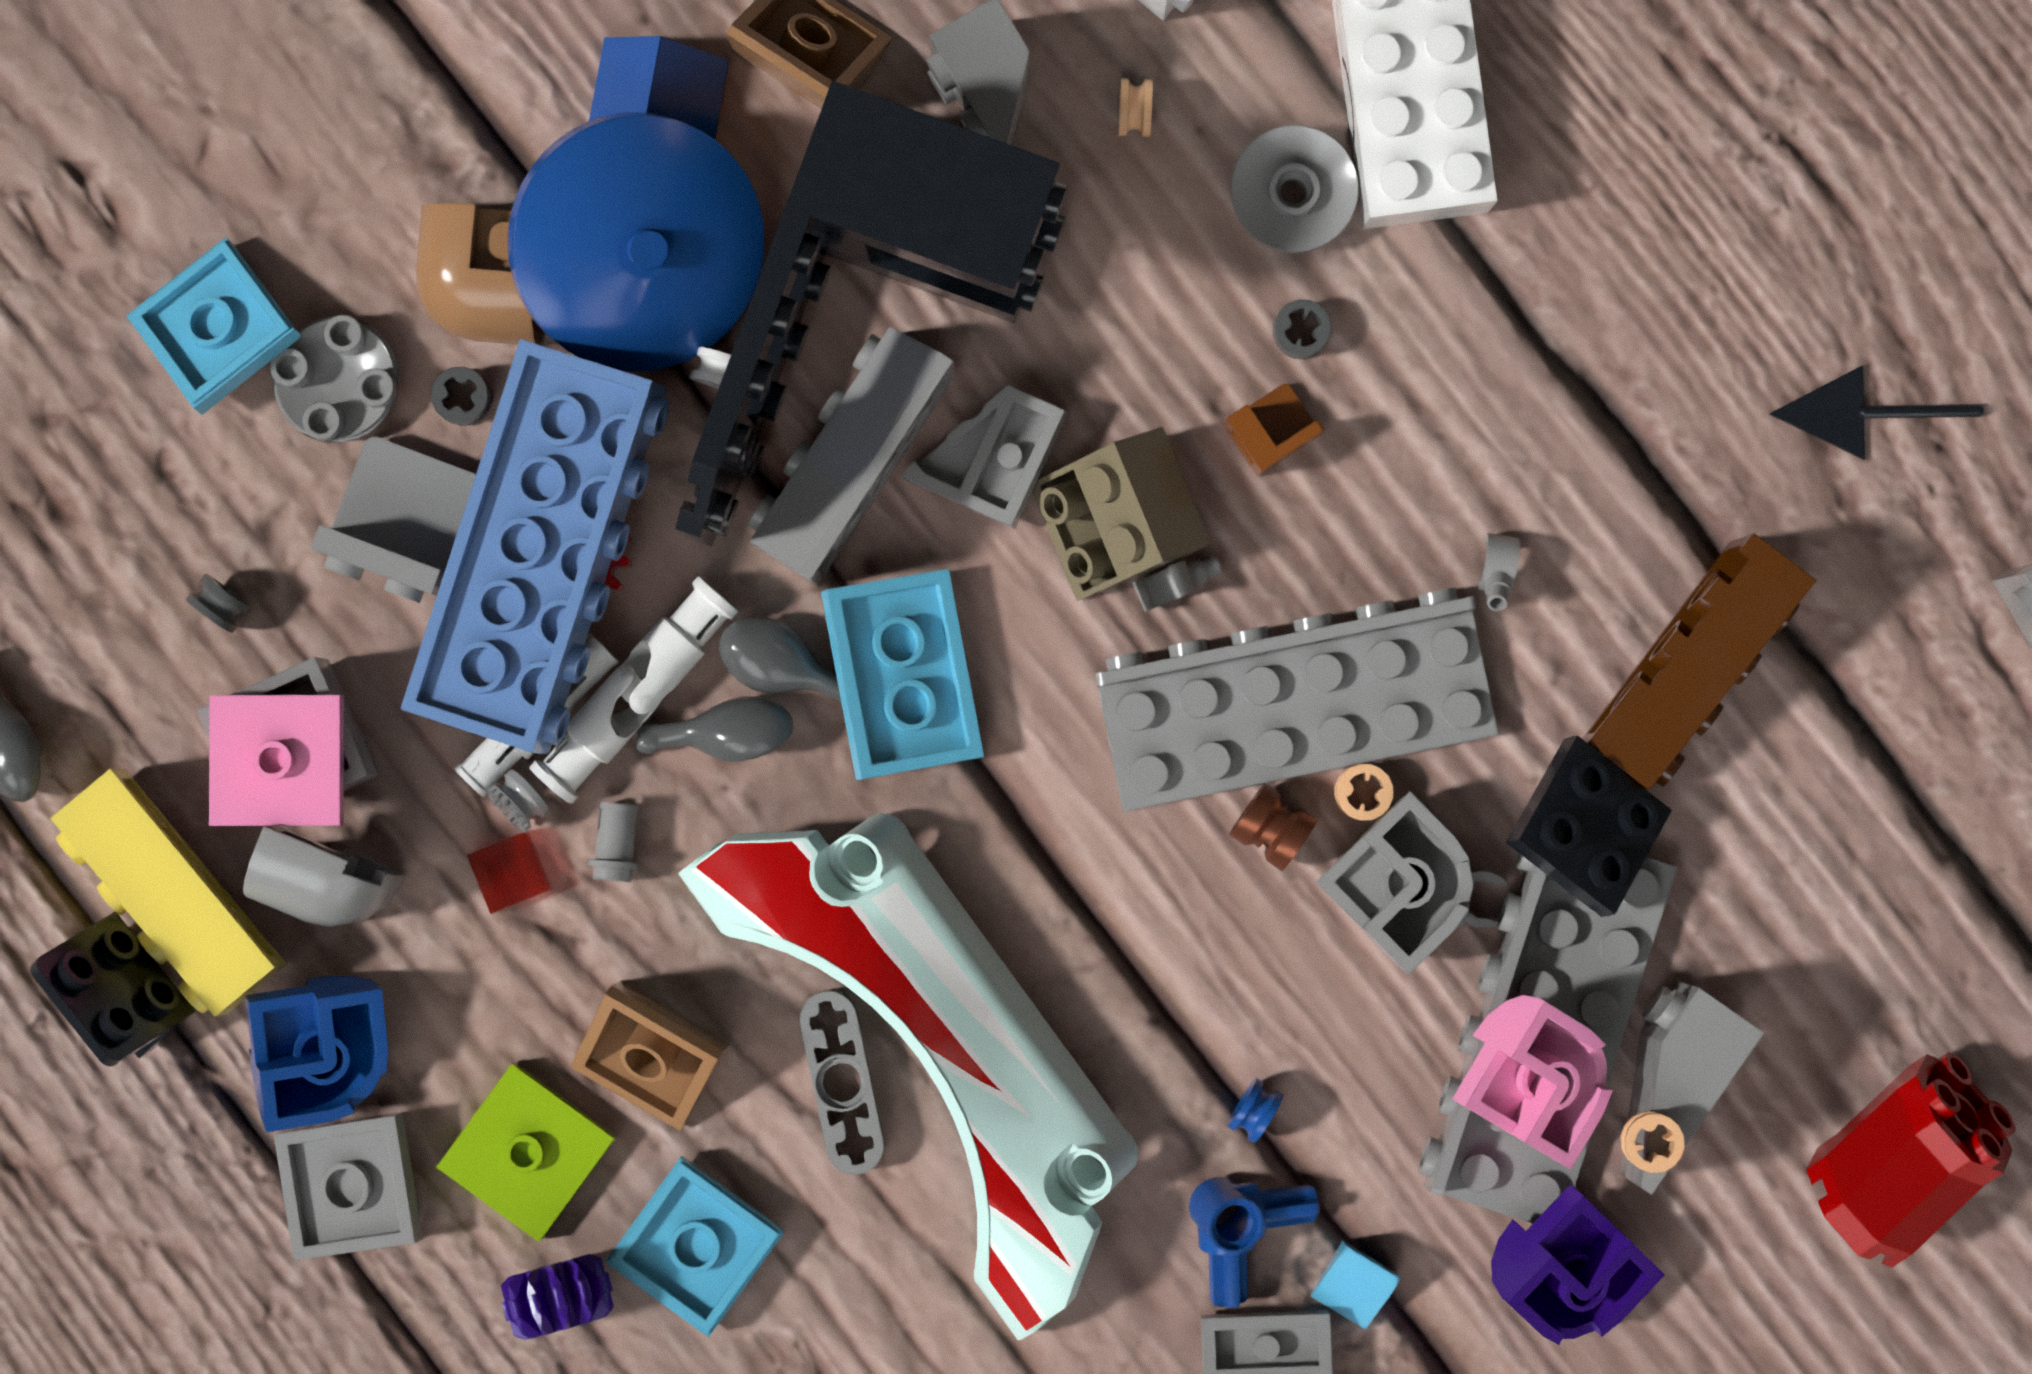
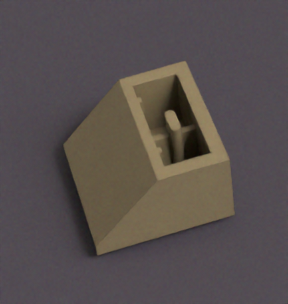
(1120, 513)

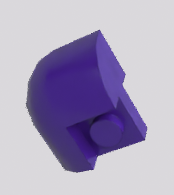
(1571, 1270)

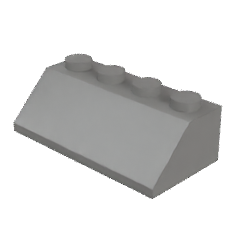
(853, 453)

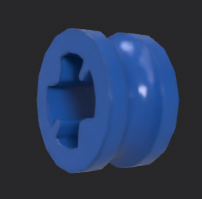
(1255, 1110)

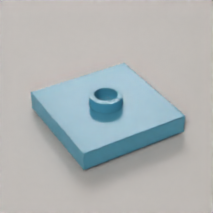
(213, 326)
(695, 1246)

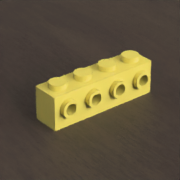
(166, 892)

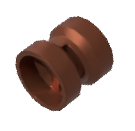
(1270, 824)

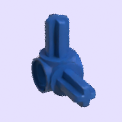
(1231, 1240)

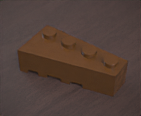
(1698, 659)

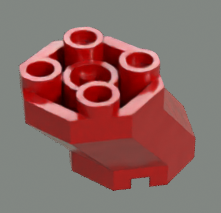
(1911, 1159)

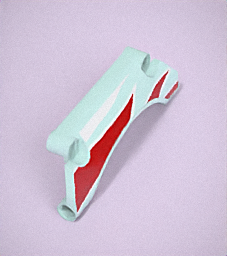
(928, 970)

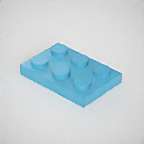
(902, 674)

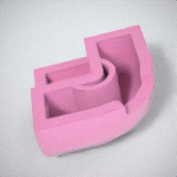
(1538, 1077)

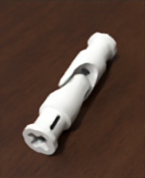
(643, 681)

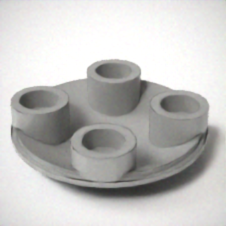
(336, 379)

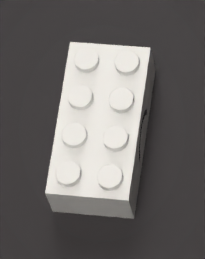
(1414, 110)

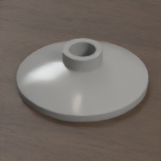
(1301, 157)

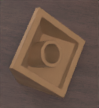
(808, 44)
(648, 1054)

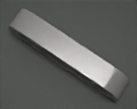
(867, 1125)

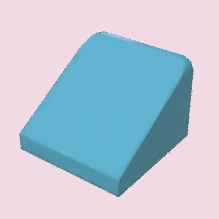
(1355, 1285)

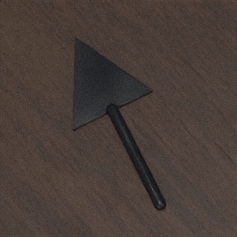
(1838, 412)

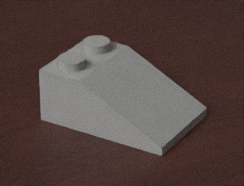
(1683, 1066)

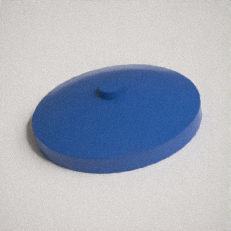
(636, 241)

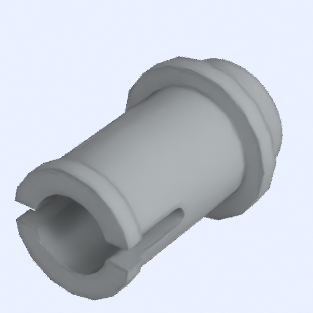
(615, 842)

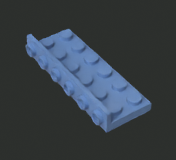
(536, 548)

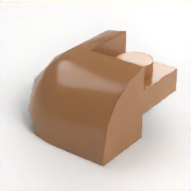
(468, 276)

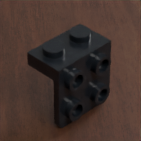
(111, 991)

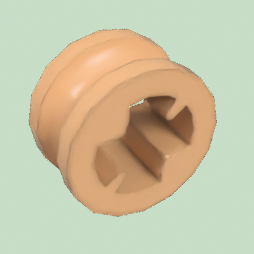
(1135, 107)
(1344, 788)
(1655, 1161)

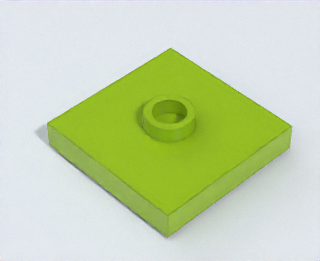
(526, 1152)

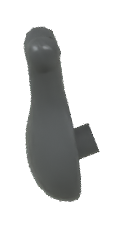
(773, 658)
(728, 731)
(18, 755)

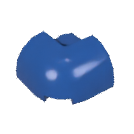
(316, 1049)

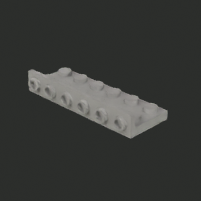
(1295, 700)
(1579, 966)

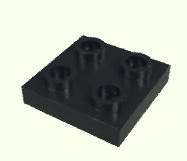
(1589, 826)

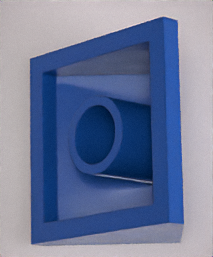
(660, 79)

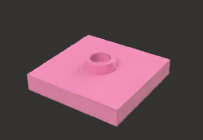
(276, 760)

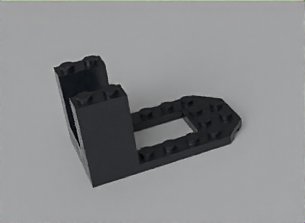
(897, 201)

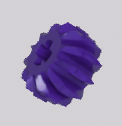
(557, 1296)

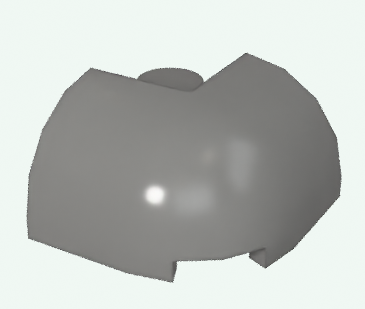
(316, 880)
(1403, 883)

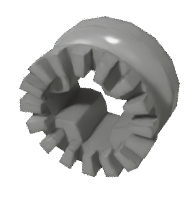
(518, 799)

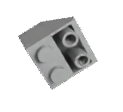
(983, 68)

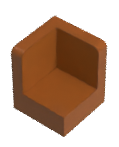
(1272, 428)

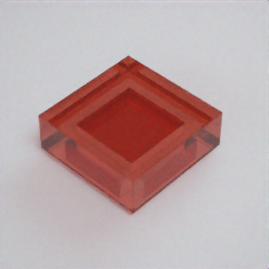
(509, 872)

